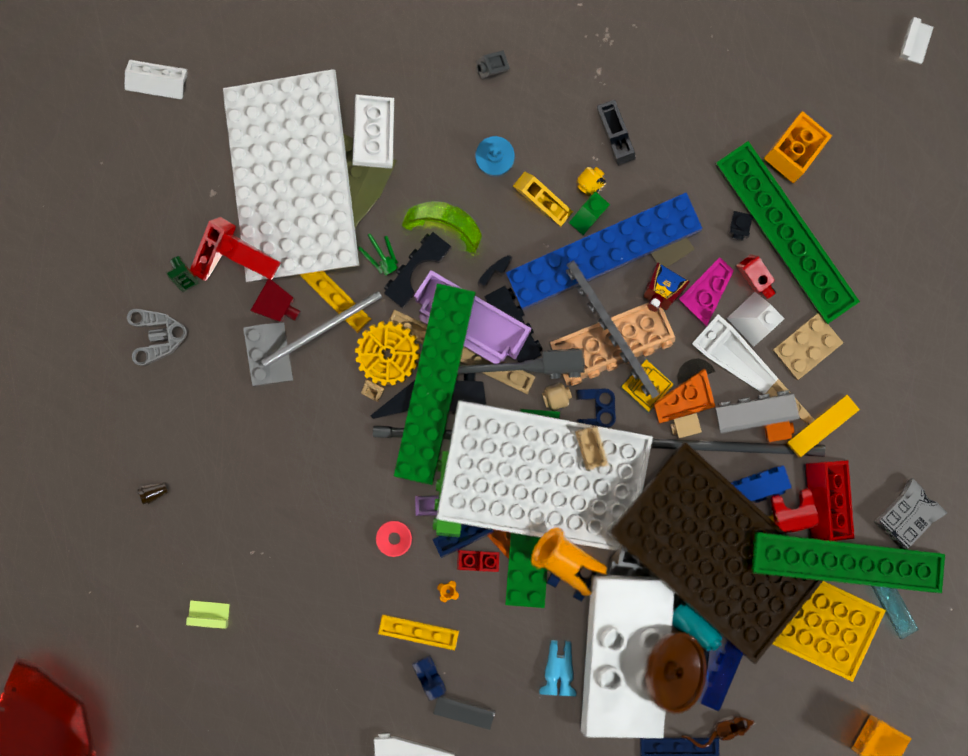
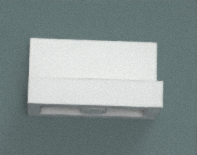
(916, 41)

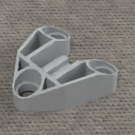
(157, 351)

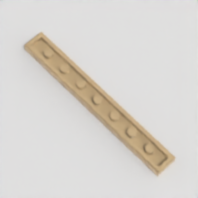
(517, 379)

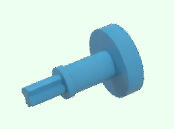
(495, 156)

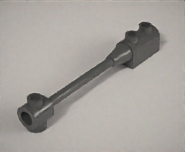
(552, 364)

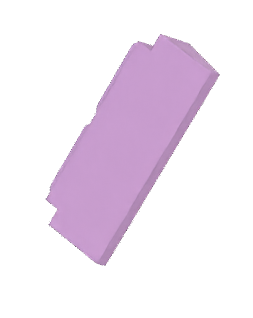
(490, 330)

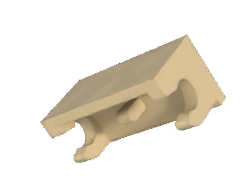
(591, 447)

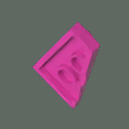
(706, 292)

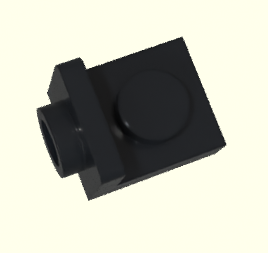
(740, 225)

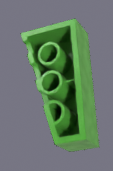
(443, 527)

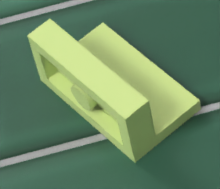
(208, 614)

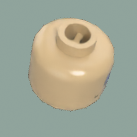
(556, 396)

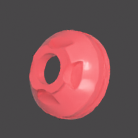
(383, 541)

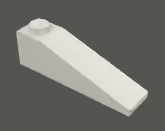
(397, 746)

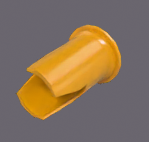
(564, 559)

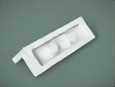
(155, 79)

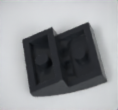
(498, 267)

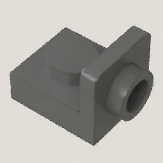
(492, 64)

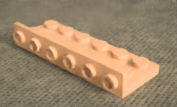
(640, 328)

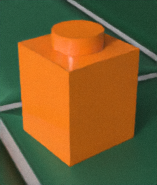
(779, 431)

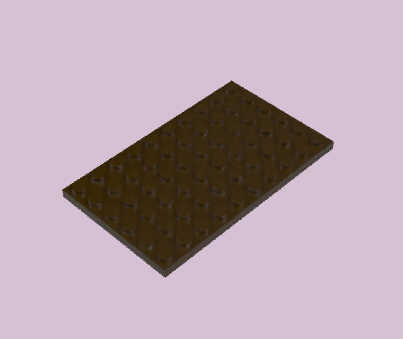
(700, 543)

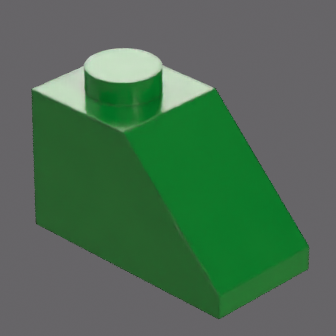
(589, 213)

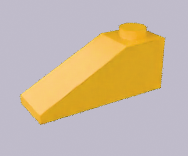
(542, 198)

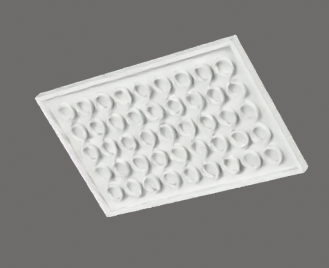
(292, 173)
(530, 475)

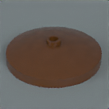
(676, 672)

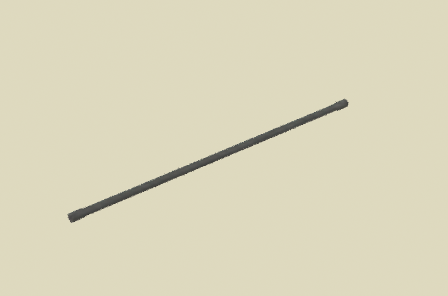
(818, 450)

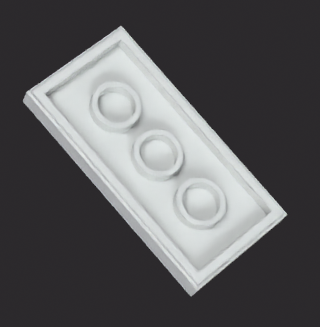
(373, 131)

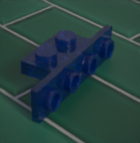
(722, 677)

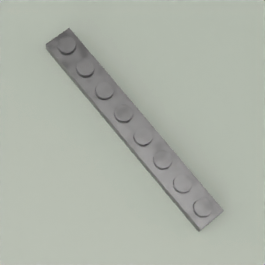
(616, 337)

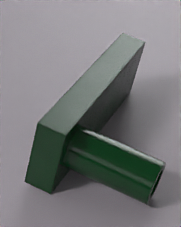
(181, 275)

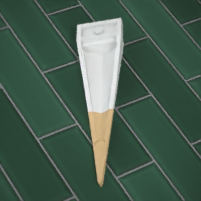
(728, 349)

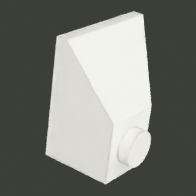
(755, 318)

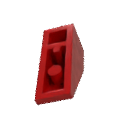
(247, 255)
(206, 256)

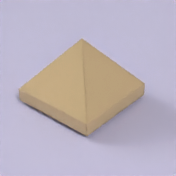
(372, 390)

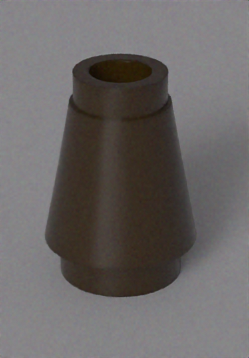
(152, 492)

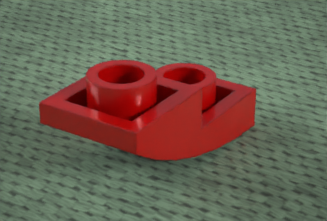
(478, 561)

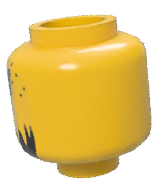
(591, 180)

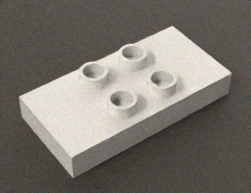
(623, 627)

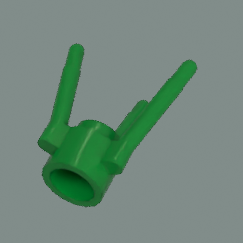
(386, 264)

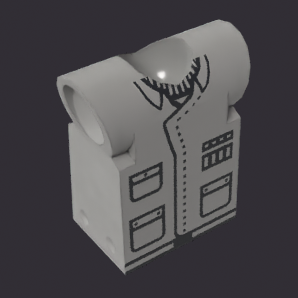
(909, 515)

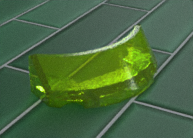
(448, 215)

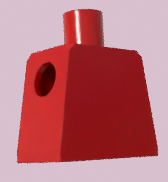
(751, 269)

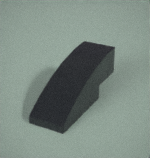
(616, 132)

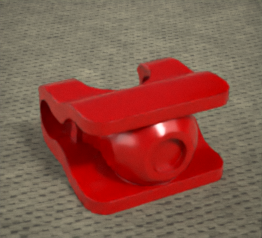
(798, 519)

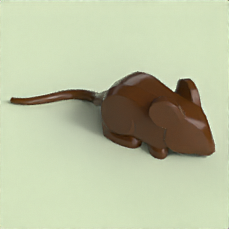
(727, 730)

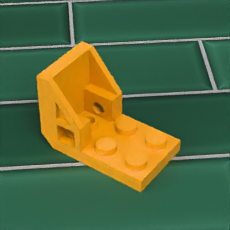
(880, 740)

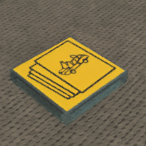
(660, 381)

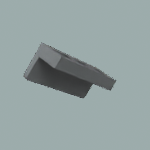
(464, 712)

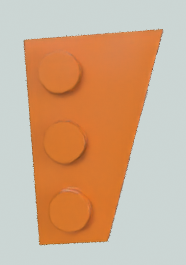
(685, 399)

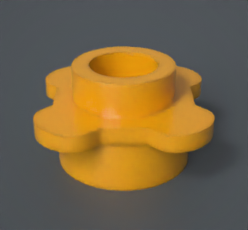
(447, 596)

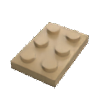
(808, 346)

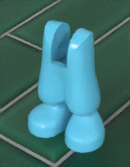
(559, 668)

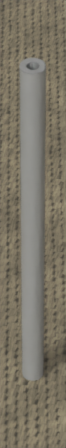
(321, 329)

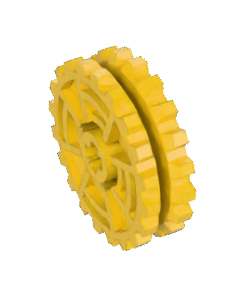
(373, 358)

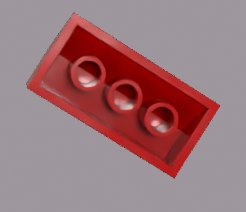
(832, 499)

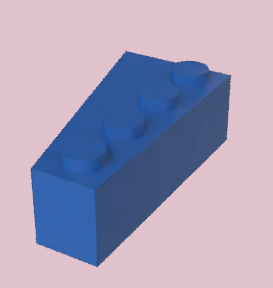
(764, 483)

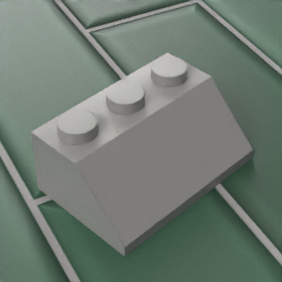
(261, 343)

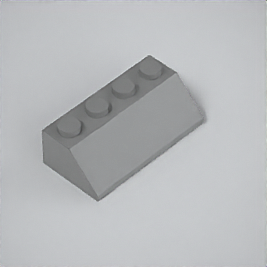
(756, 412)

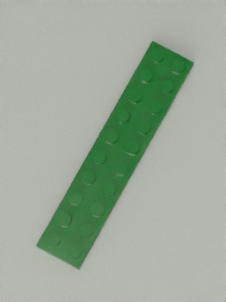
(787, 232)
(434, 384)
(848, 563)
(525, 582)

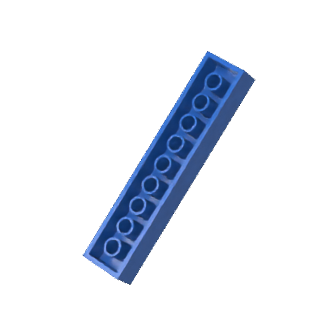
(605, 250)

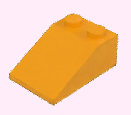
(797, 147)

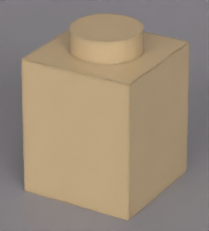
(685, 426)

